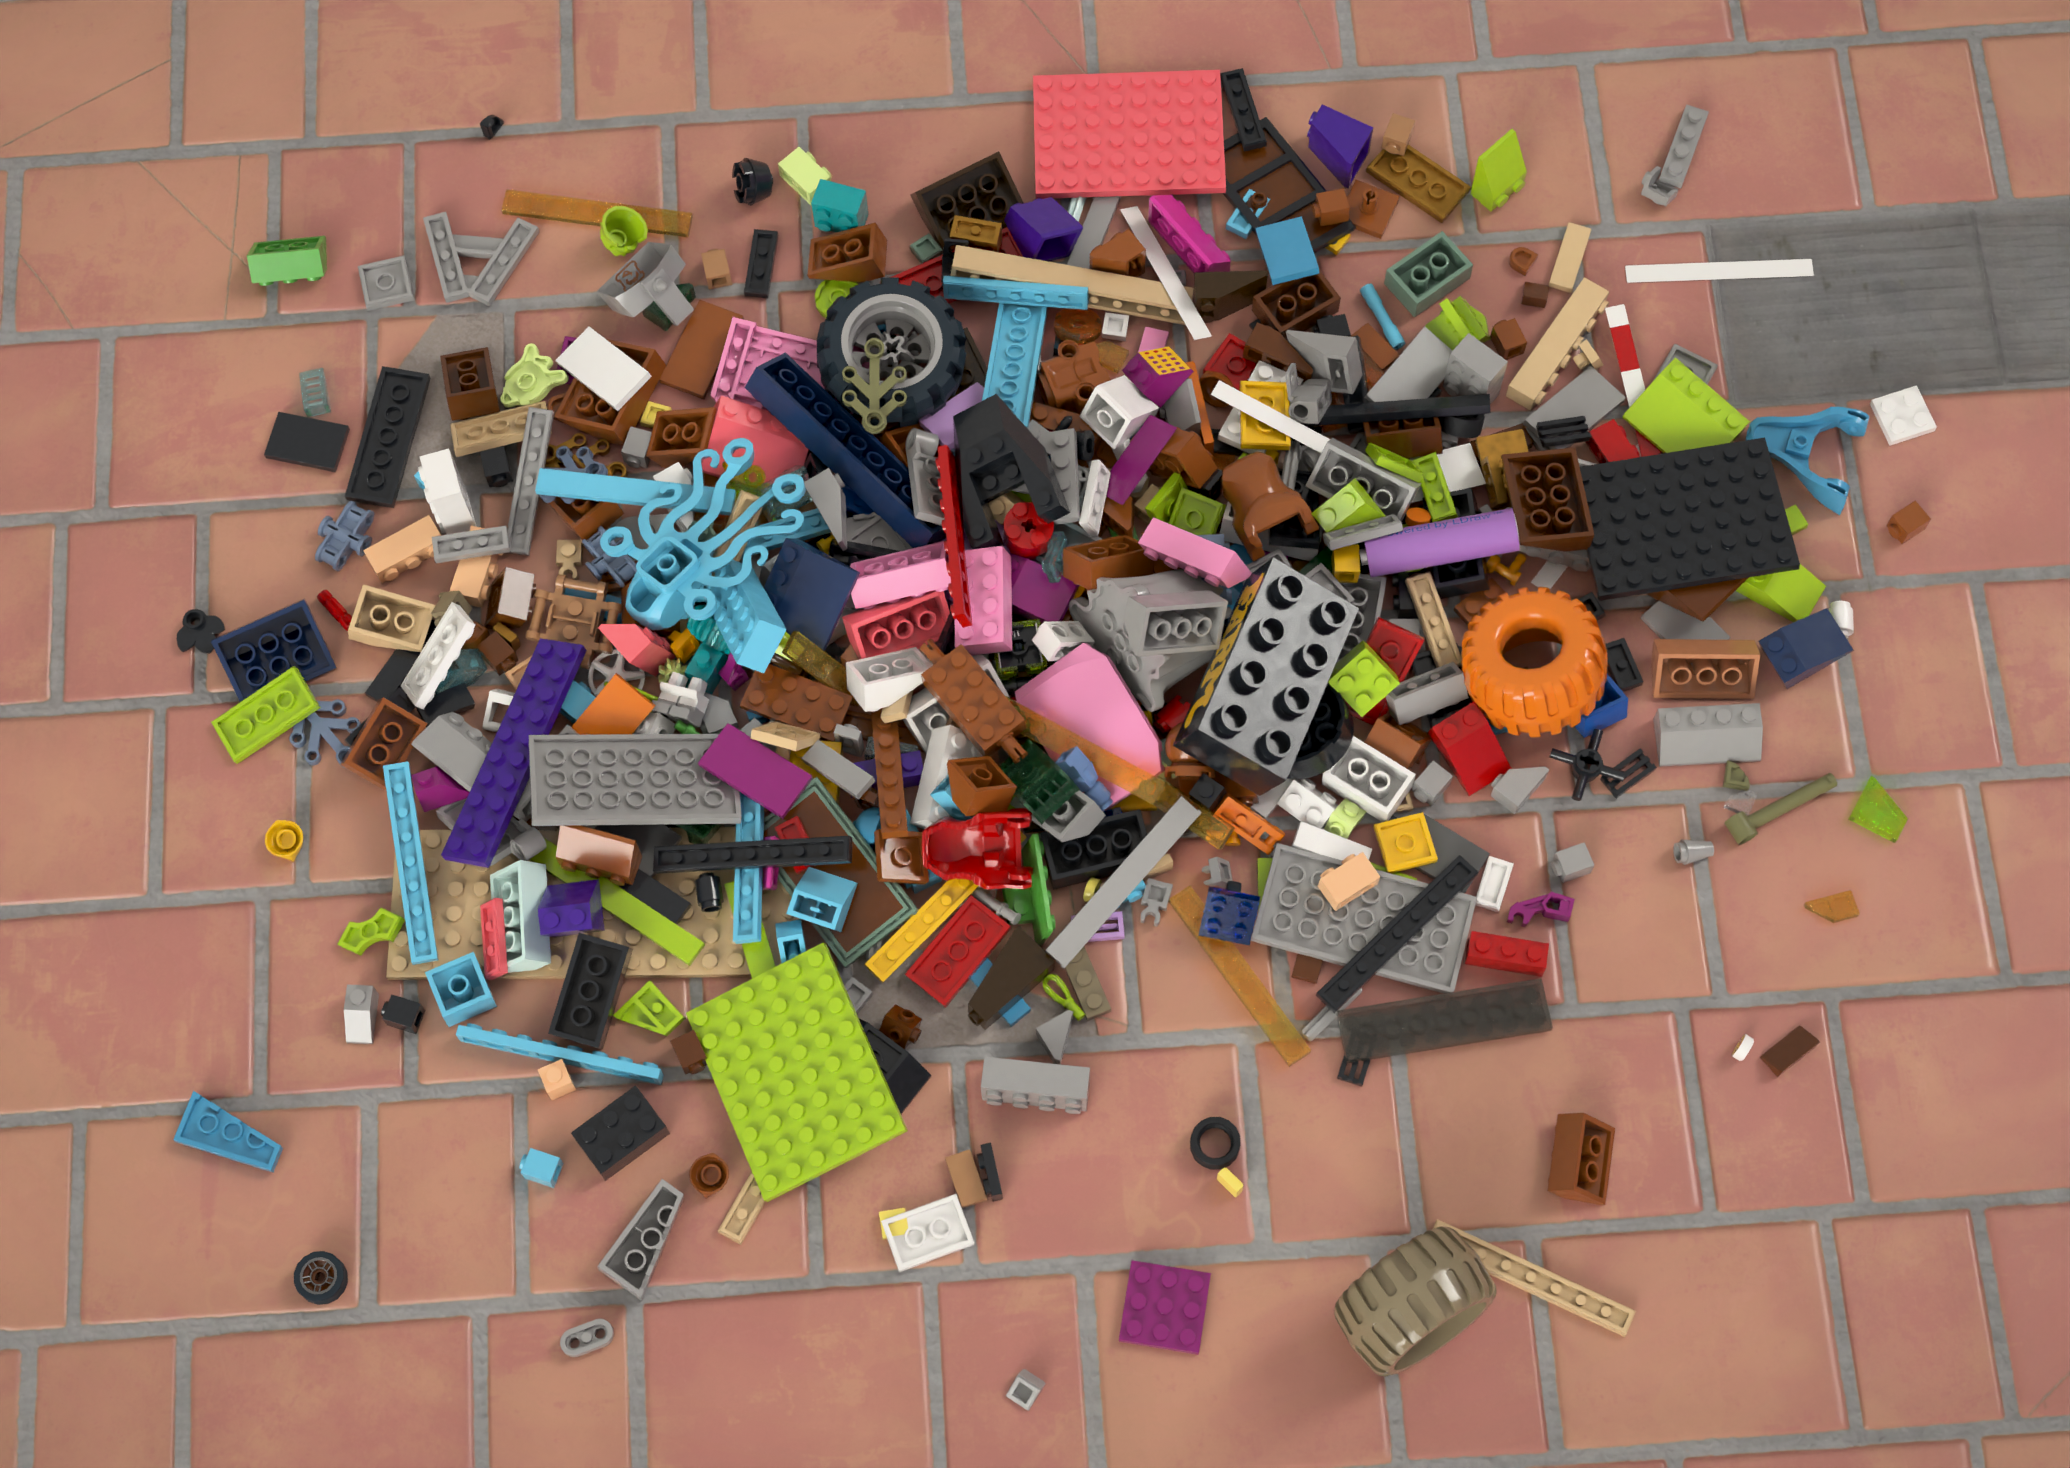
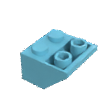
(822, 899)

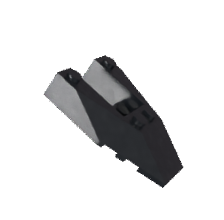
(994, 458)

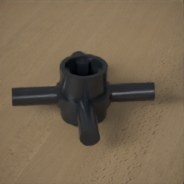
(1588, 756)

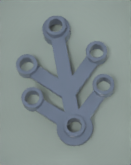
(585, 456)
(322, 727)

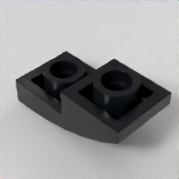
(451, 700)

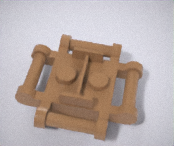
(575, 618)

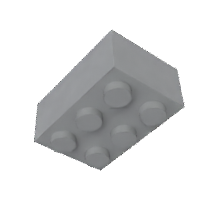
(1474, 370)

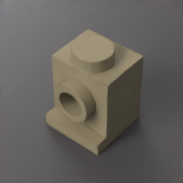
(445, 601)

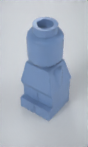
(1083, 774)

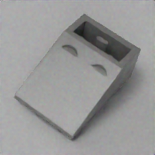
(1330, 358)

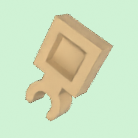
(569, 555)

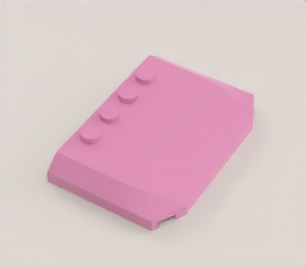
(754, 345)
(1094, 701)

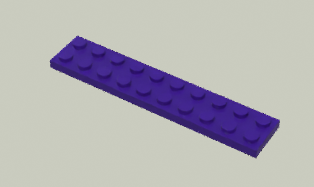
(507, 761)

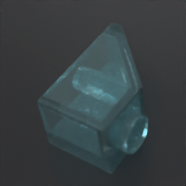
(464, 669)

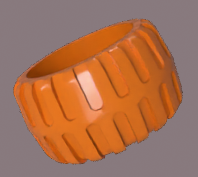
(1538, 697)

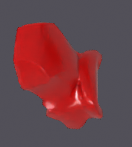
(979, 849)

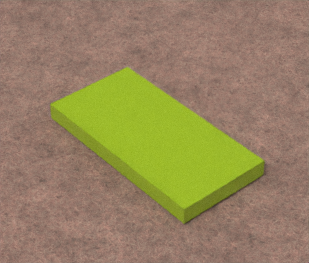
(265, 714)

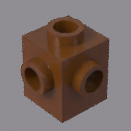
(901, 1026)

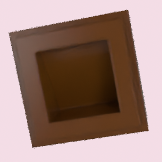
(1535, 294)

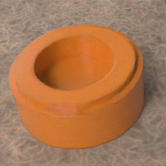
(1417, 516)

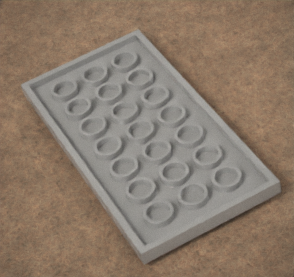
(626, 781)
(1302, 921)

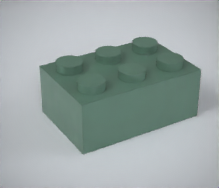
(1428, 274)

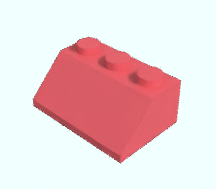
(639, 645)

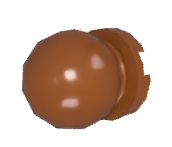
(1183, 764)

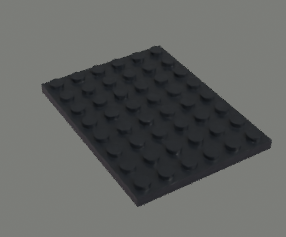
(1686, 519)

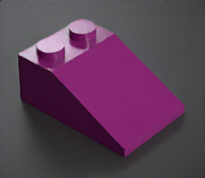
(1034, 594)

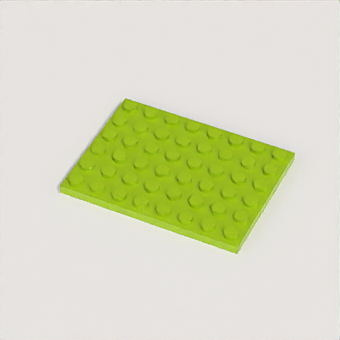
(796, 1072)

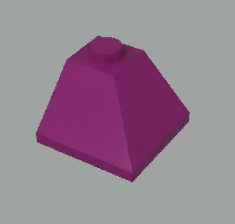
(437, 788)

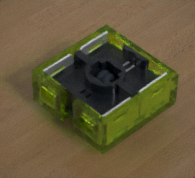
(1024, 653)

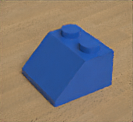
(1608, 710)

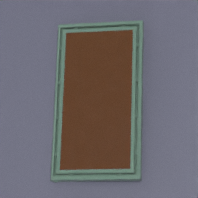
(876, 905)

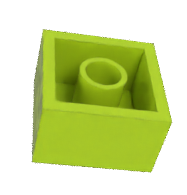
(1363, 678)

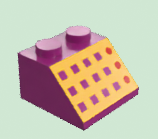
(1157, 373)

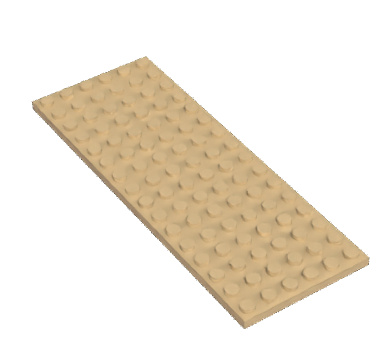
(461, 888)

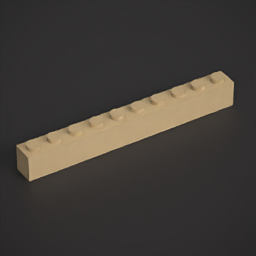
(1105, 289)

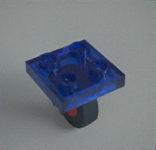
(1229, 914)

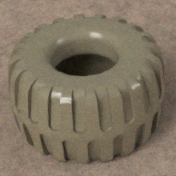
(1414, 1301)

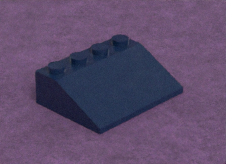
(809, 590)
(271, 646)

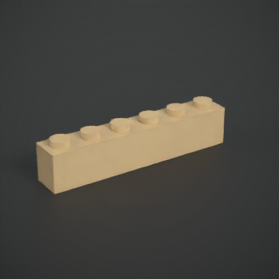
(1557, 344)

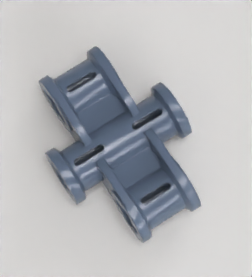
(344, 535)
(620, 568)

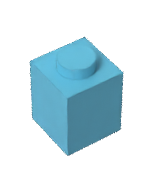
(541, 1167)

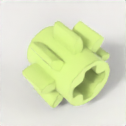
(670, 667)

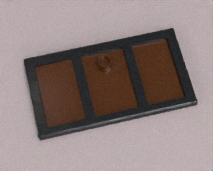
(1284, 179)

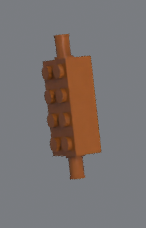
(973, 701)

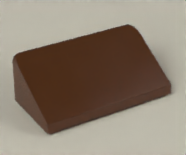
(1789, 1050)

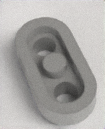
(587, 1336)

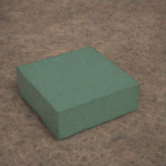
(926, 249)

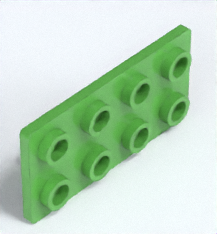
(1034, 901)

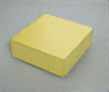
(650, 413)
(1230, 1182)
(896, 1228)

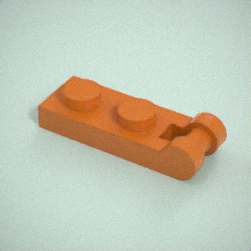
(1248, 823)

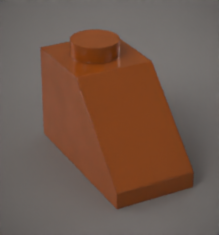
(1119, 517)

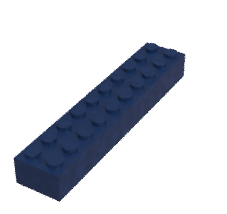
(842, 445)

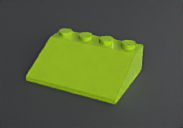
(1684, 412)

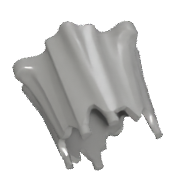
(1104, 621)

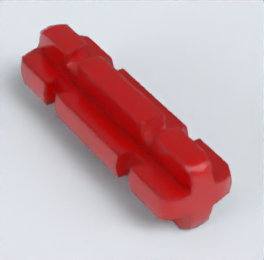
(335, 608)

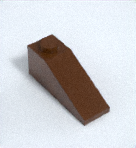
(1272, 348)

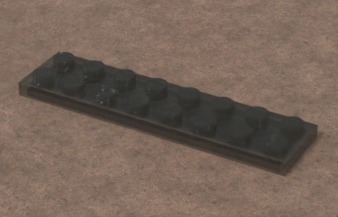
(1444, 1020)

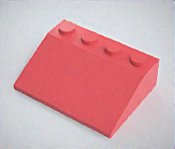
(773, 443)

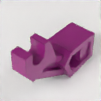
(731, 672)
(1537, 905)

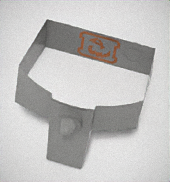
(633, 290)

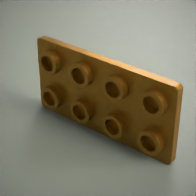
(1490, 451)

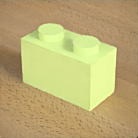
(802, 173)

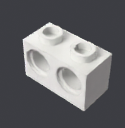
(1059, 638)

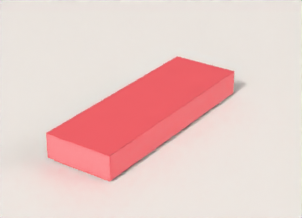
(493, 939)

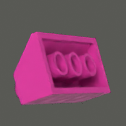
(1186, 236)

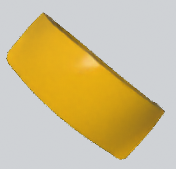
(284, 839)

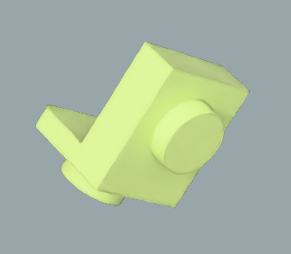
(1344, 819)

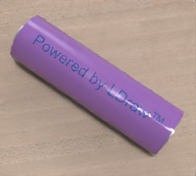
(1442, 543)

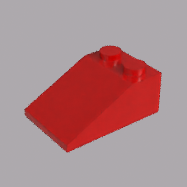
(1470, 748)

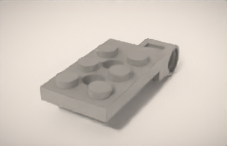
(923, 473)
(518, 838)

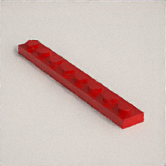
(953, 529)

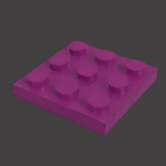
(1164, 1307)

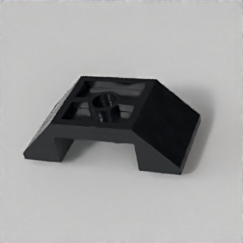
(901, 1070)

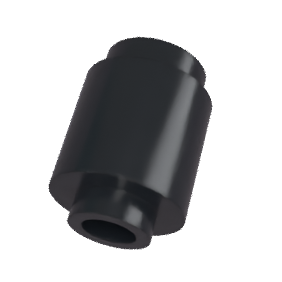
(709, 892)

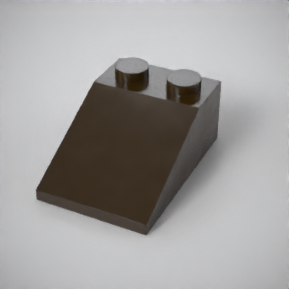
(1225, 293)

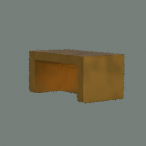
(977, 232)

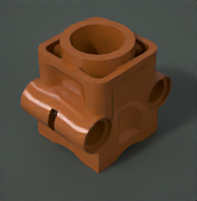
(1071, 376)

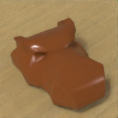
(1261, 500)

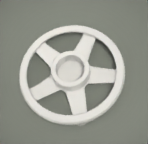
(610, 672)

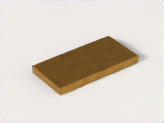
(1420, 181)

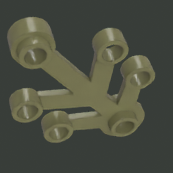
(874, 391)

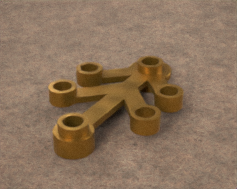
(612, 468)

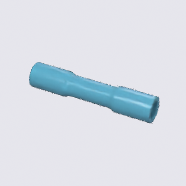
(1375, 304)

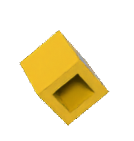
(1346, 564)

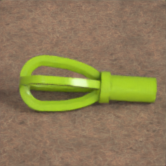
(1066, 1003)

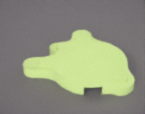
(530, 379)

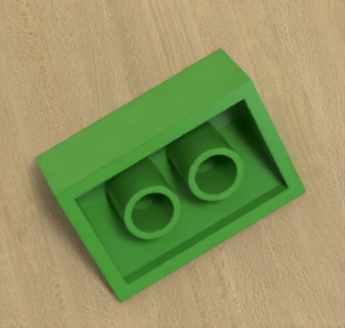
(288, 260)

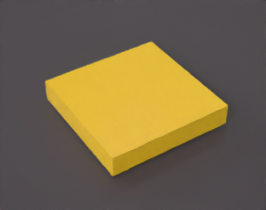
(1405, 843)

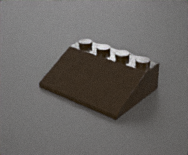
(975, 192)

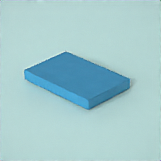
(1287, 250)

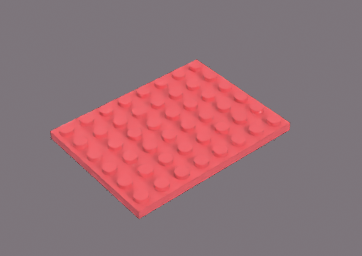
(1128, 134)

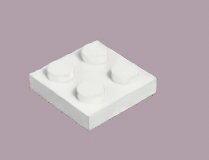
(1903, 415)

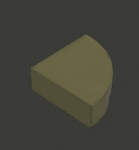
(1735, 777)

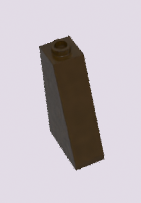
(1013, 975)

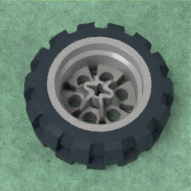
(902, 310)

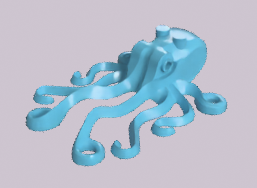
(679, 568)

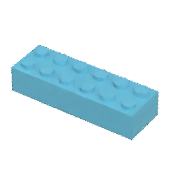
(747, 619)

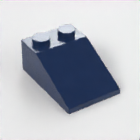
(1805, 647)

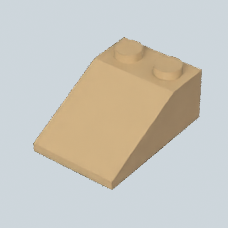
(390, 620)

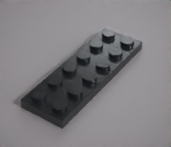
(387, 437)

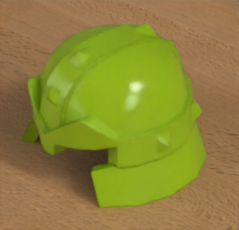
(622, 230)

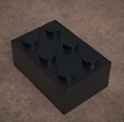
(620, 1133)

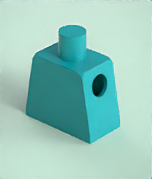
(706, 666)

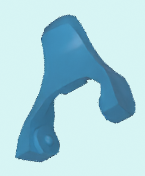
(1791, 442)

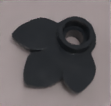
(199, 634)

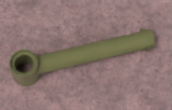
(1744, 827)

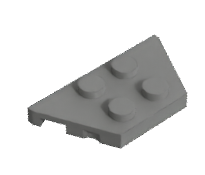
(875, 532)

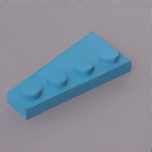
(220, 1133)

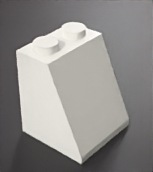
(1117, 410)

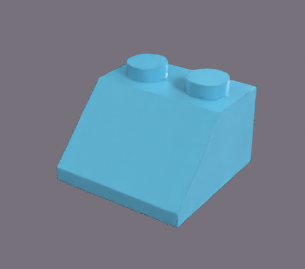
(460, 989)

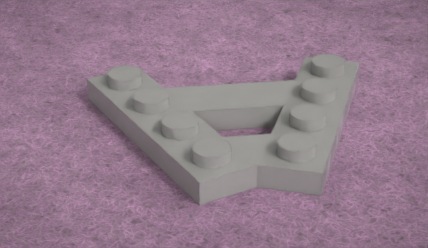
(503, 257)
(1064, 460)

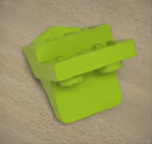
(1457, 321)

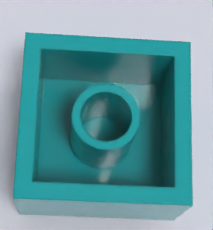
(838, 207)

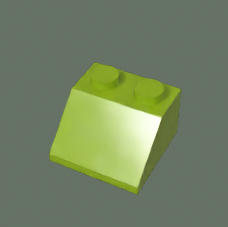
(1347, 508)

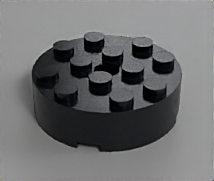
(1326, 737)

